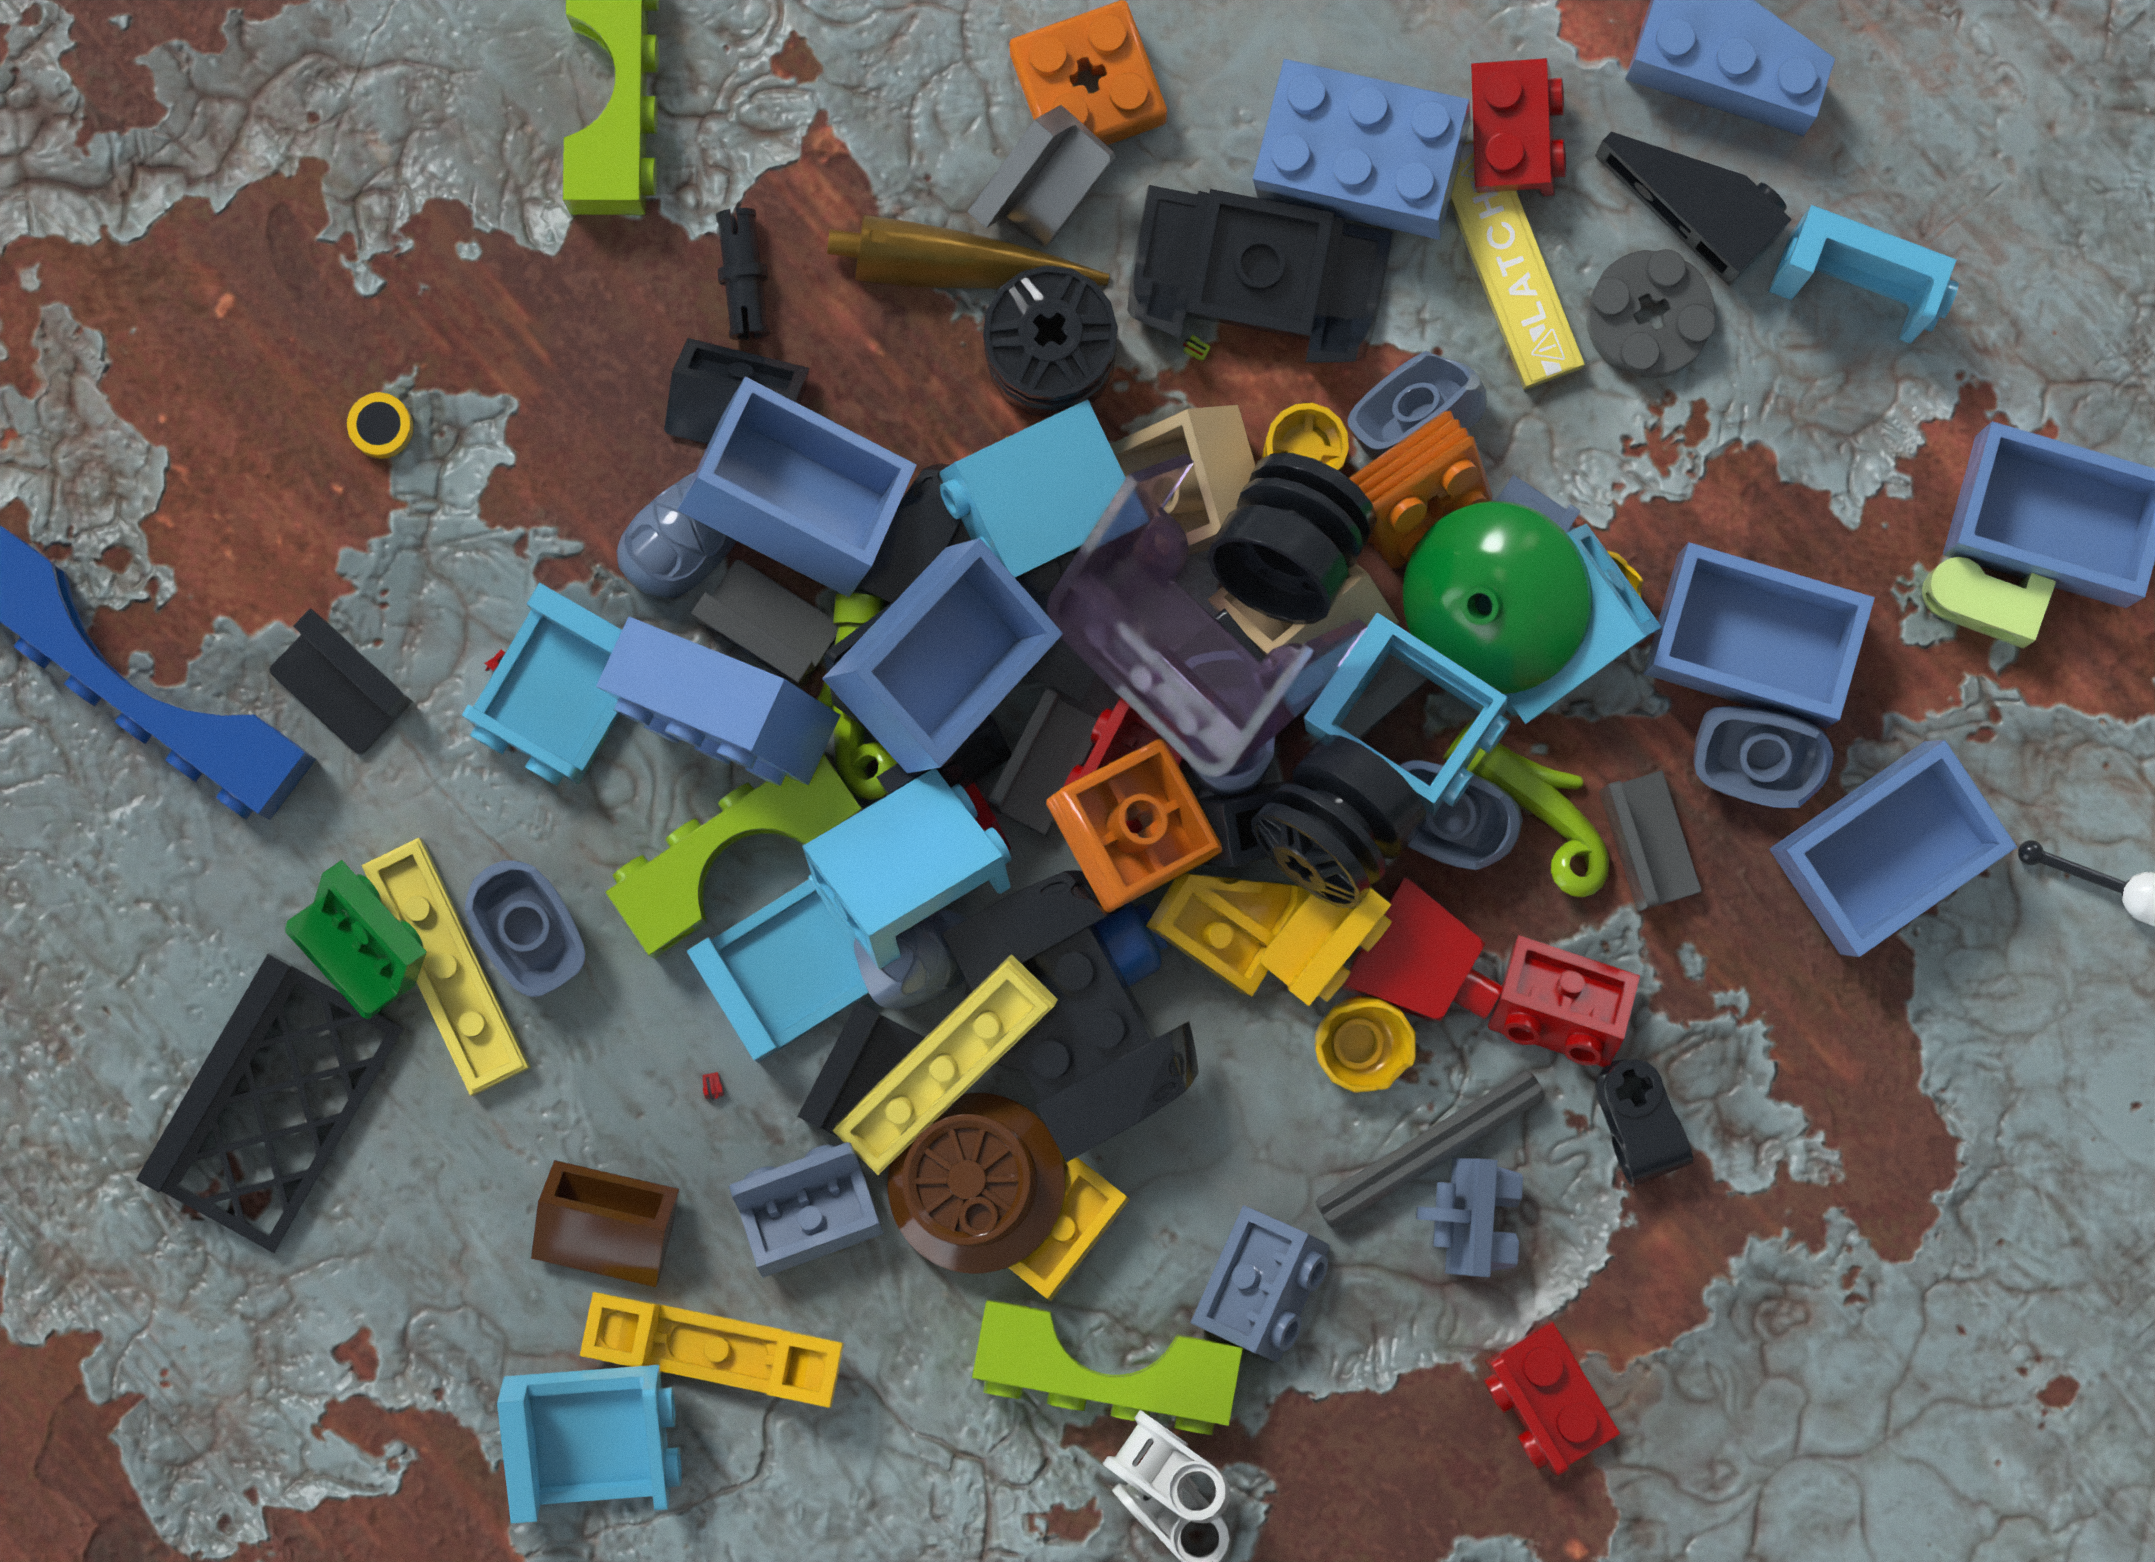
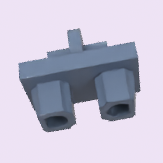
(1467, 1217)

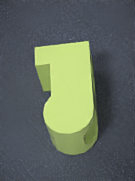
(1970, 598)

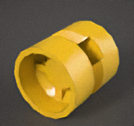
(1309, 432)

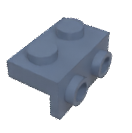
(806, 1208)

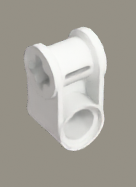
(1166, 1469)
(1168, 1524)

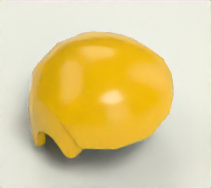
(1365, 1044)

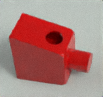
(1423, 961)

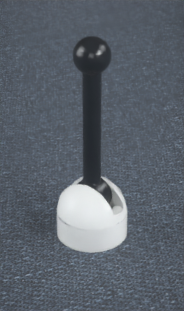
(2136, 893)

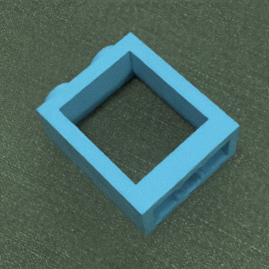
(1359, 669)

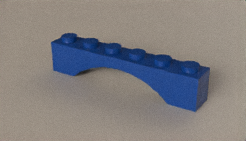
(238, 752)

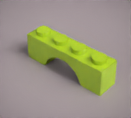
(608, 160)
(666, 895)
(1189, 1380)

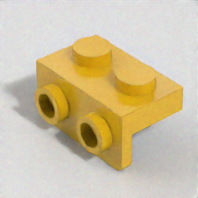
(1319, 941)

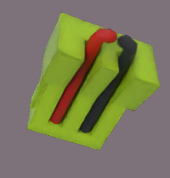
(1196, 348)

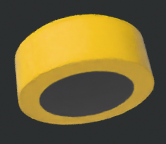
(380, 425)

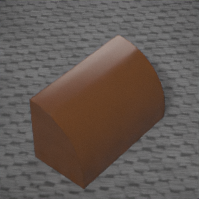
(604, 1223)

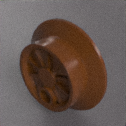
(979, 1185)

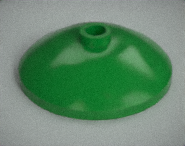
(1528, 573)

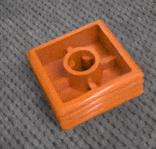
(1105, 45)
(1420, 484)
(1139, 787)

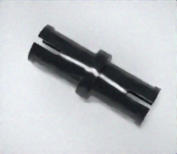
(742, 274)

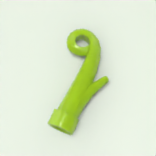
(848, 735)
(1535, 790)

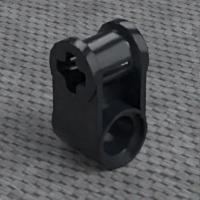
(1643, 1133)

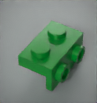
(357, 941)

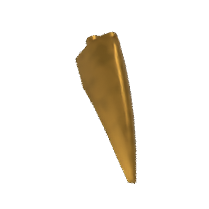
(938, 256)

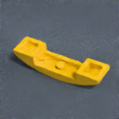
(712, 1348)

